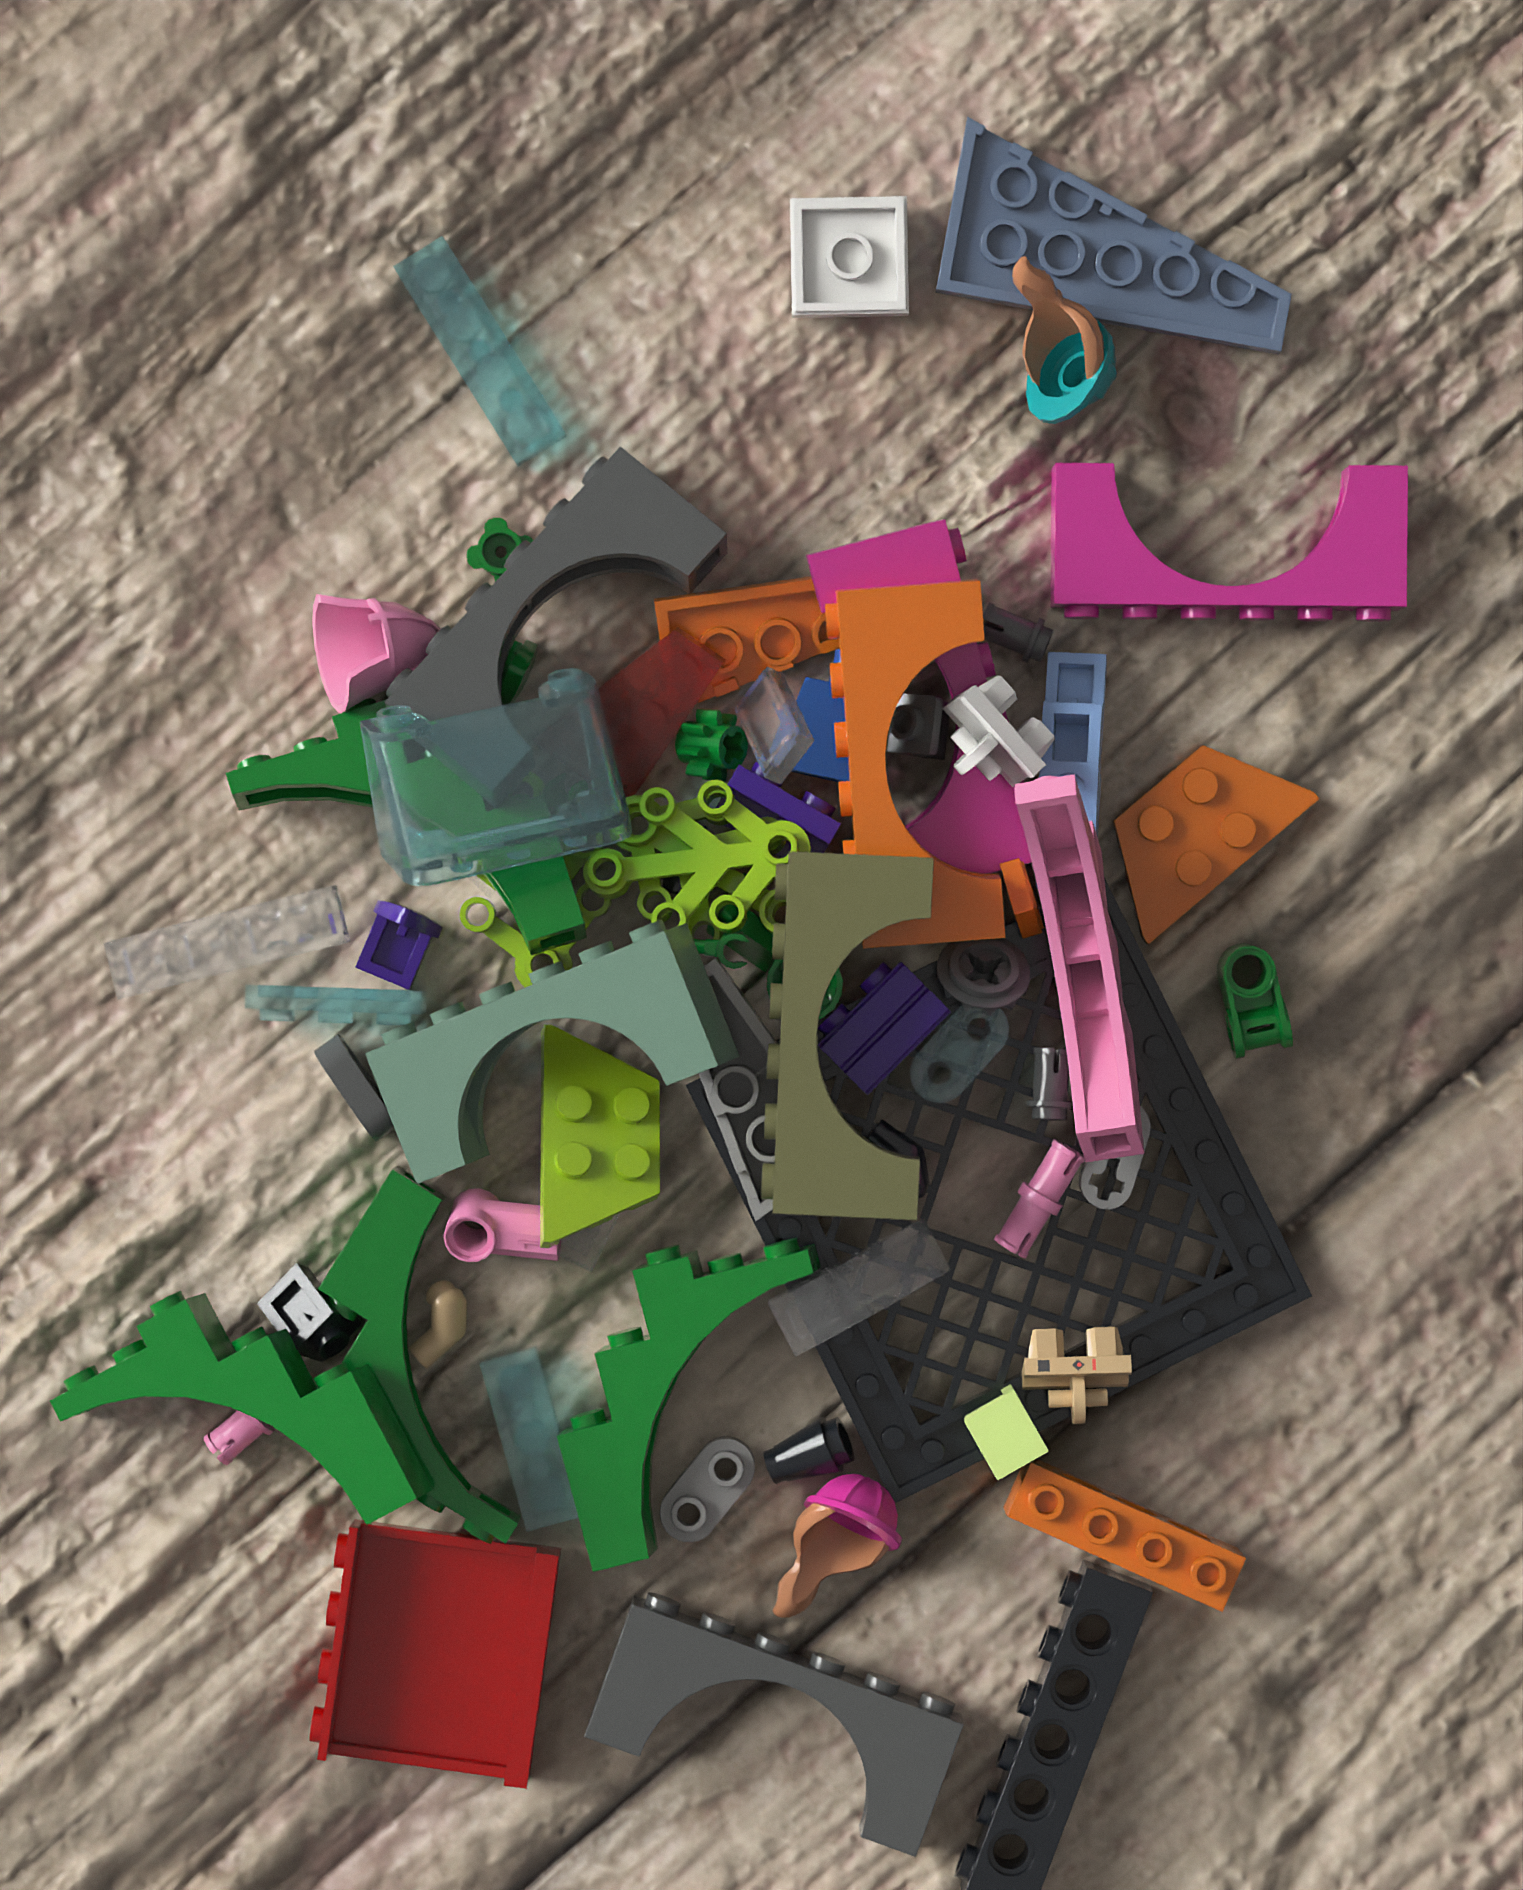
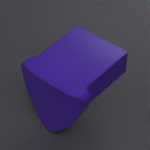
(397, 943)

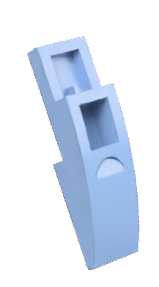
(1076, 718)

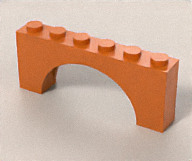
(883, 645)

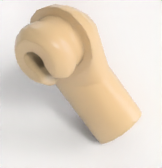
(447, 1323)

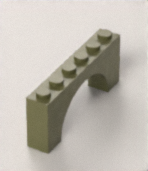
(819, 1156)

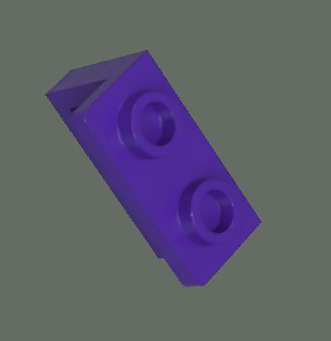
(768, 800)

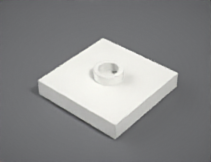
(849, 257)

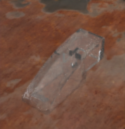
(858, 1286)

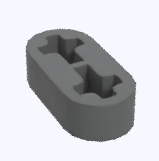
(355, 1086)

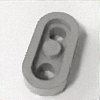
(706, 1489)

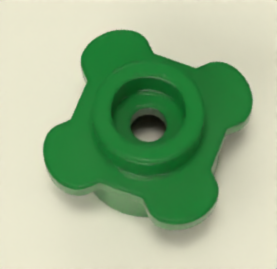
(495, 536)

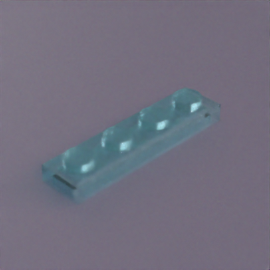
(480, 351)

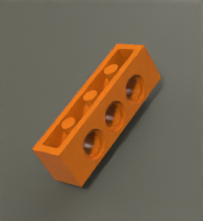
(1124, 1533)

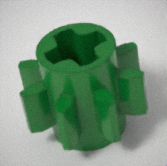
(711, 744)

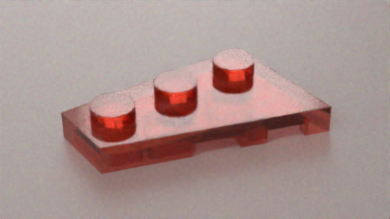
(652, 700)

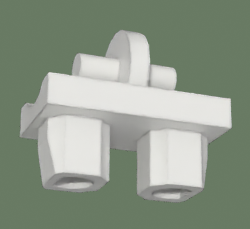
(990, 739)

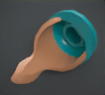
(1063, 351)

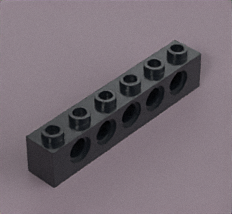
(1061, 1770)

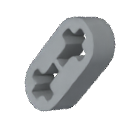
(1125, 1171)

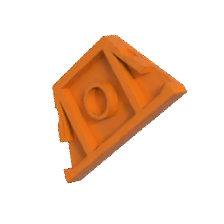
(1199, 831)

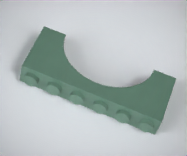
(645, 990)

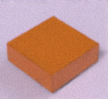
(1022, 897)

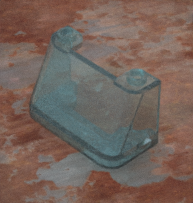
(495, 783)

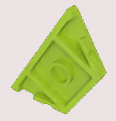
(594, 1136)

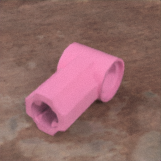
(507, 1229)

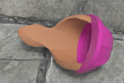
(839, 1532)

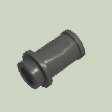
(1018, 633)
(1050, 1085)

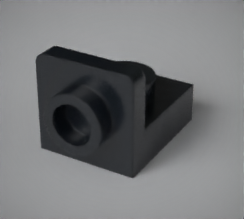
(307, 1315)

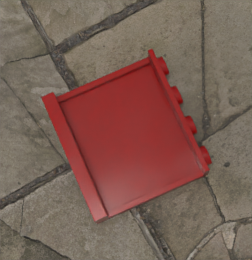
(436, 1650)

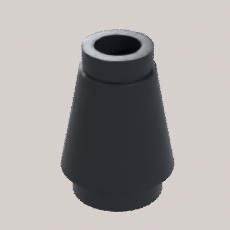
(810, 1452)

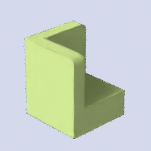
(1005, 1433)

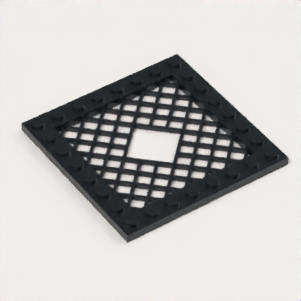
(1256, 1287)

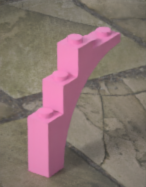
(1085, 966)

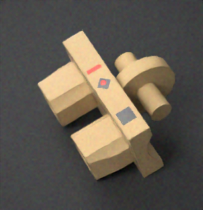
(1100, 1367)

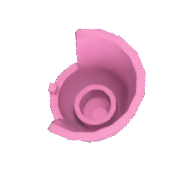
(366, 645)

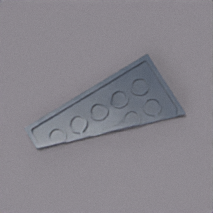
(1095, 252)

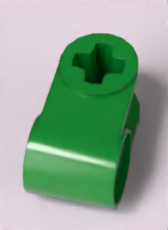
(1253, 1004)

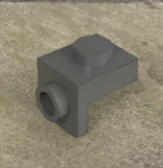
(919, 727)

